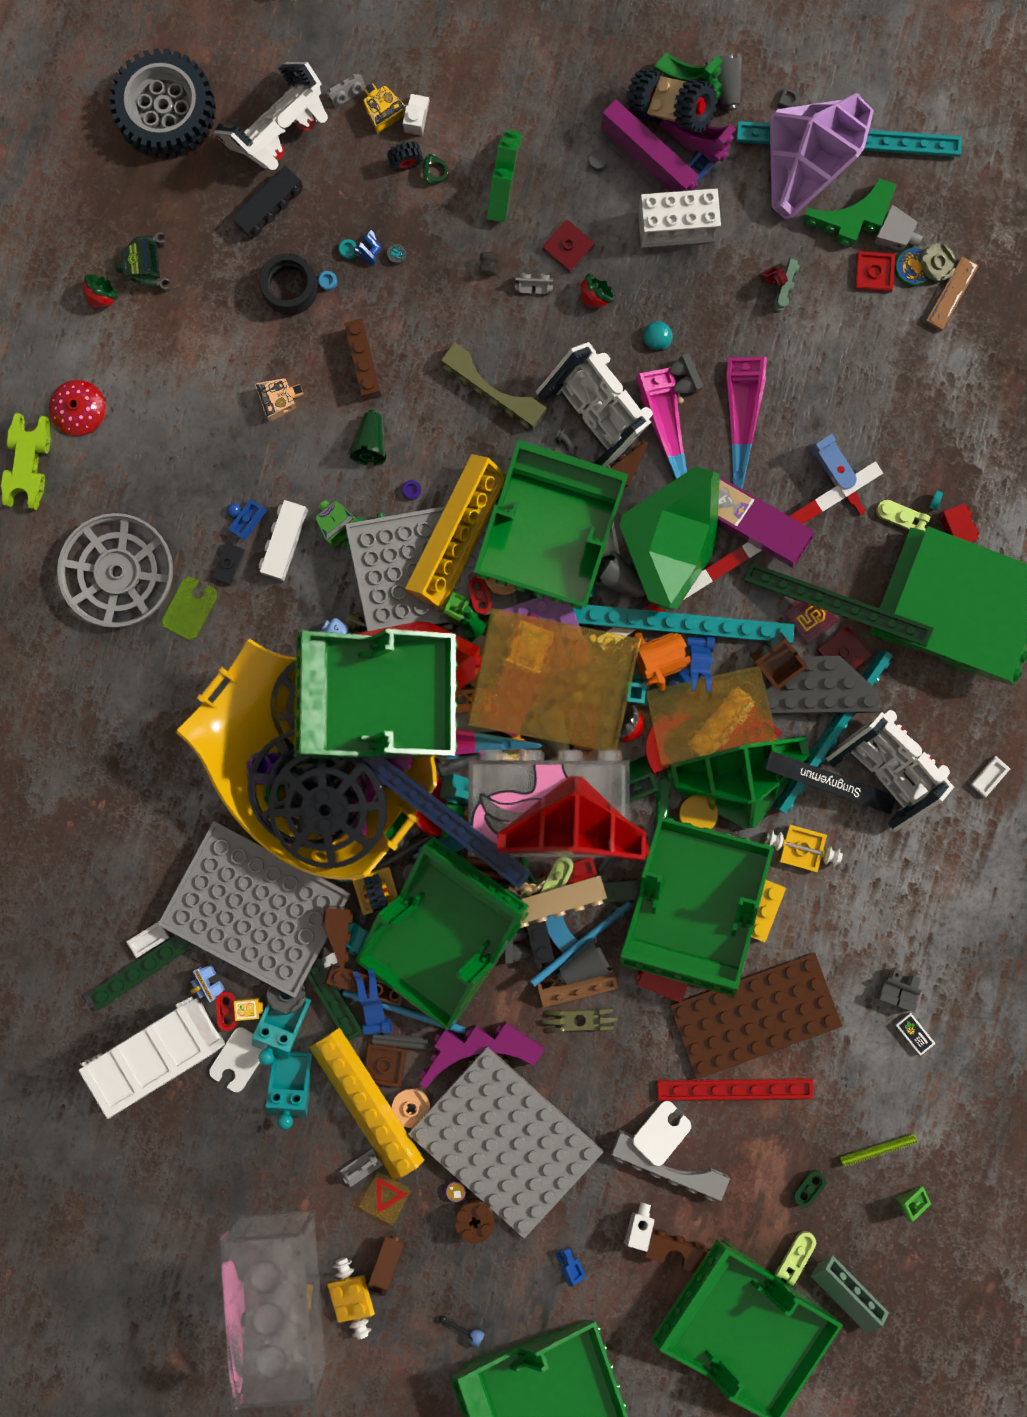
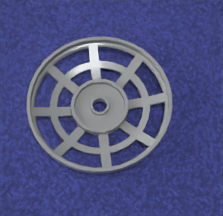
(104, 570)

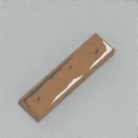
(952, 293)

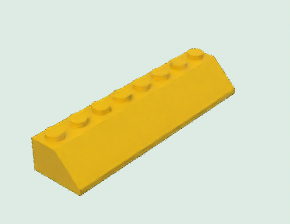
(457, 531)
(367, 1104)

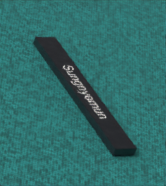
(828, 782)

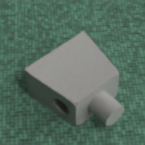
(898, 231)

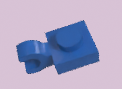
(572, 1268)

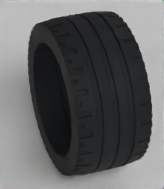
(280, 263)

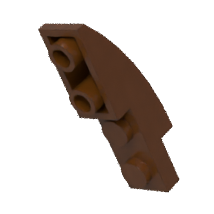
(345, 979)

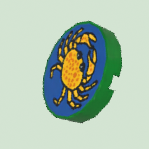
(909, 267)

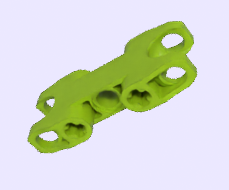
(27, 450)

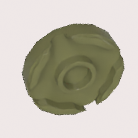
(938, 262)

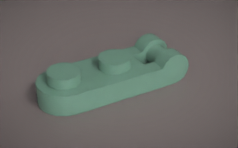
(781, 299)

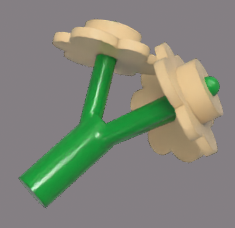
(527, 889)

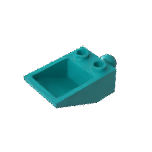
(278, 1028)
(289, 1082)

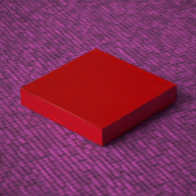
(874, 271)

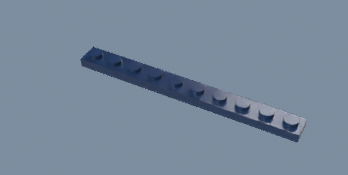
(448, 820)

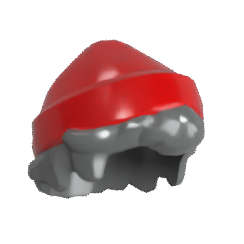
(632, 725)

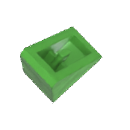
(454, 608)
(913, 1203)

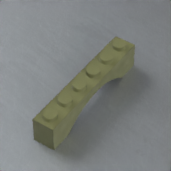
(524, 409)

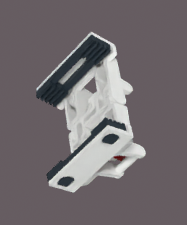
(297, 105)
(585, 392)

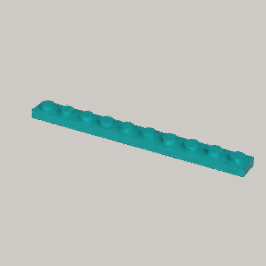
(829, 737)

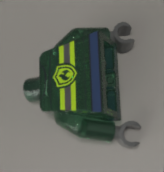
(141, 261)

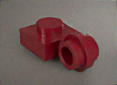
(774, 276)

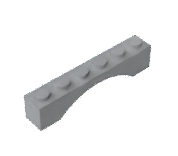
(707, 1181)

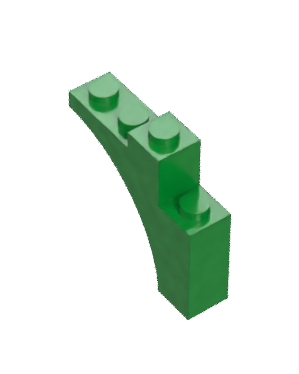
(681, 71)
(503, 175)
(847, 222)

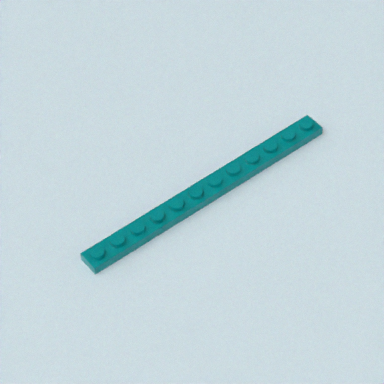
(876, 140)
(682, 623)

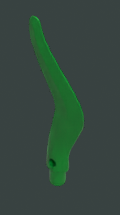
(662, 799)

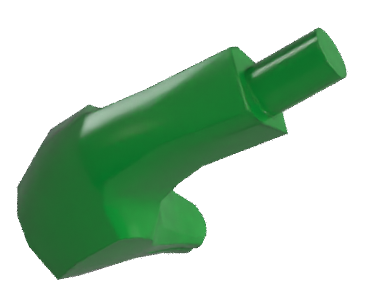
(472, 624)

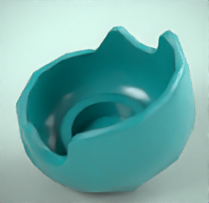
(658, 335)

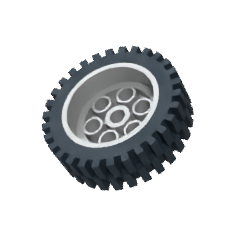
(138, 86)

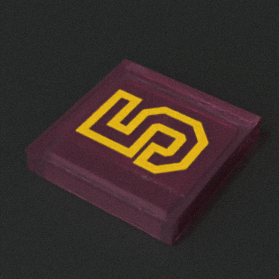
(810, 621)

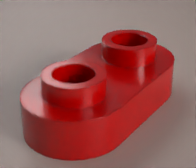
(481, 595)
(225, 1010)

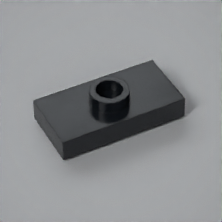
(228, 563)

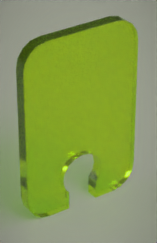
(189, 613)

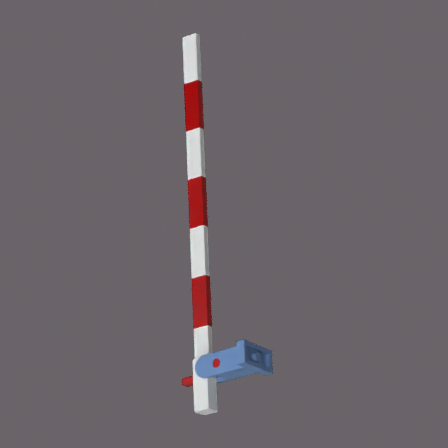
(846, 485)

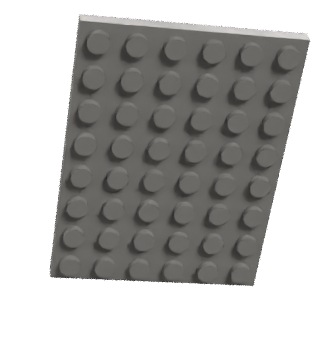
(384, 559)
(252, 909)
(505, 1142)

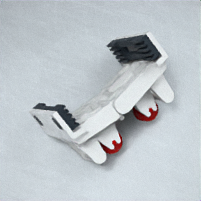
(895, 745)

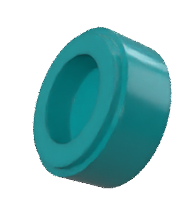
(346, 249)
(936, 500)

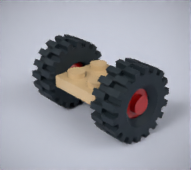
(686, 103)

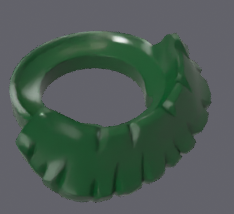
(429, 160)

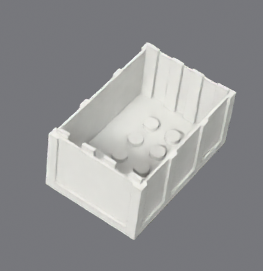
(152, 1057)

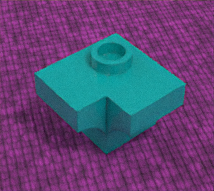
(638, 691)
(455, 789)

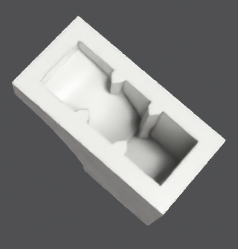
(416, 115)

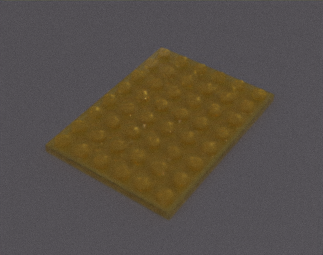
(553, 680)

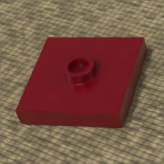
(568, 245)
(847, 646)

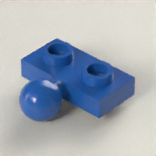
(246, 518)

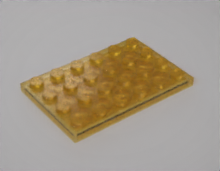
(706, 722)

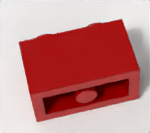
(959, 524)

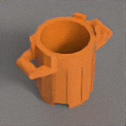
(661, 658)

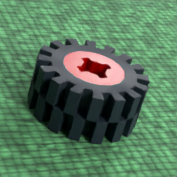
(405, 156)

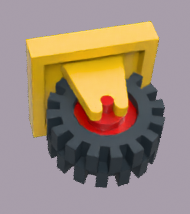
(375, 890)

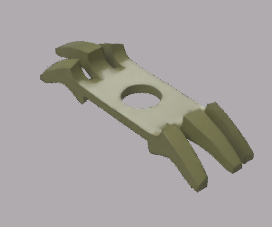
(567, 1020)

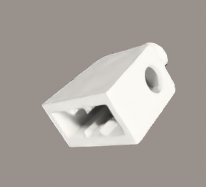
(640, 1237)

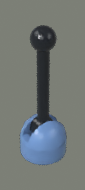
(474, 1337)

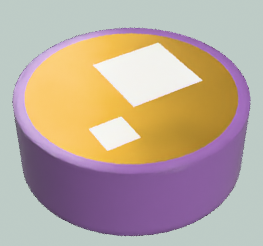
(455, 1191)

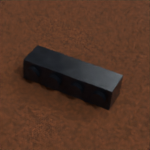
(268, 202)

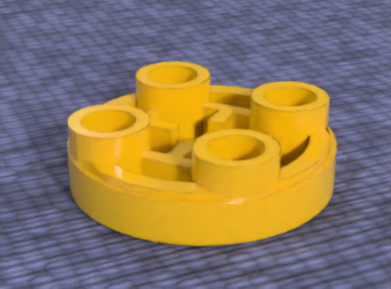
(697, 812)

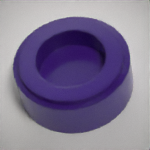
(411, 490)

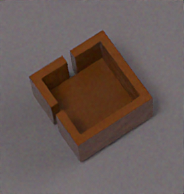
(779, 661)

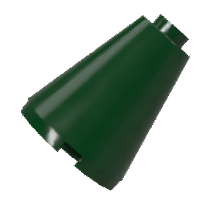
(369, 440)

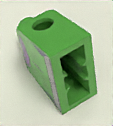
(333, 521)

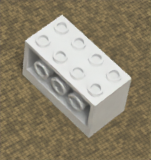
(679, 218)

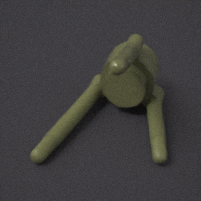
(355, 622)

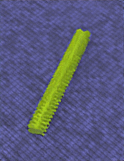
(878, 1149)

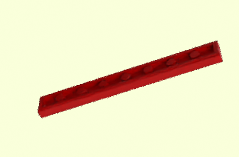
(735, 1089)

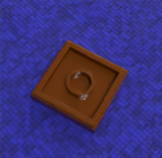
(385, 1064)

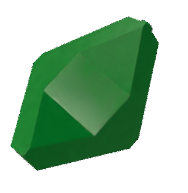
(674, 535)
(736, 779)

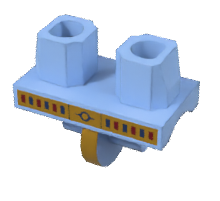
(202, 976)

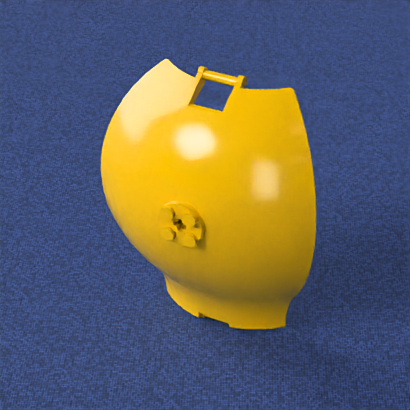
(241, 724)

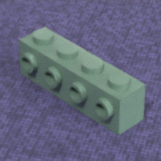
(850, 1294)

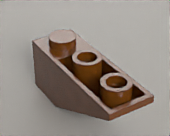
(629, 463)
(336, 928)

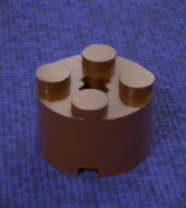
(472, 1231)

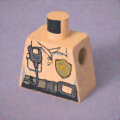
(277, 397)

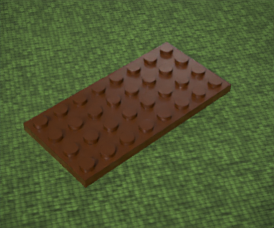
(765, 1016)

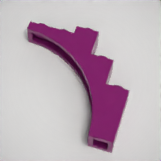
(453, 1048)

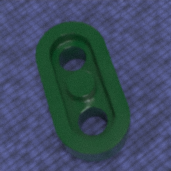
(811, 1189)

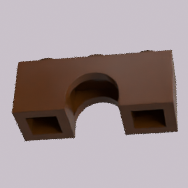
(662, 1244)

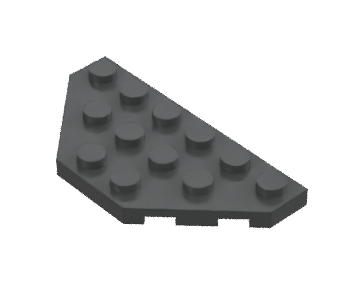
(825, 688)

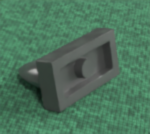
(691, 382)
(517, 952)

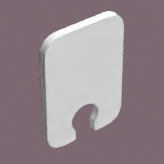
(238, 1056)
(657, 1137)

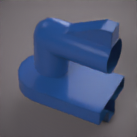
(369, 255)

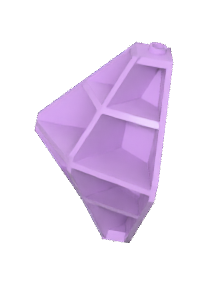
(813, 147)

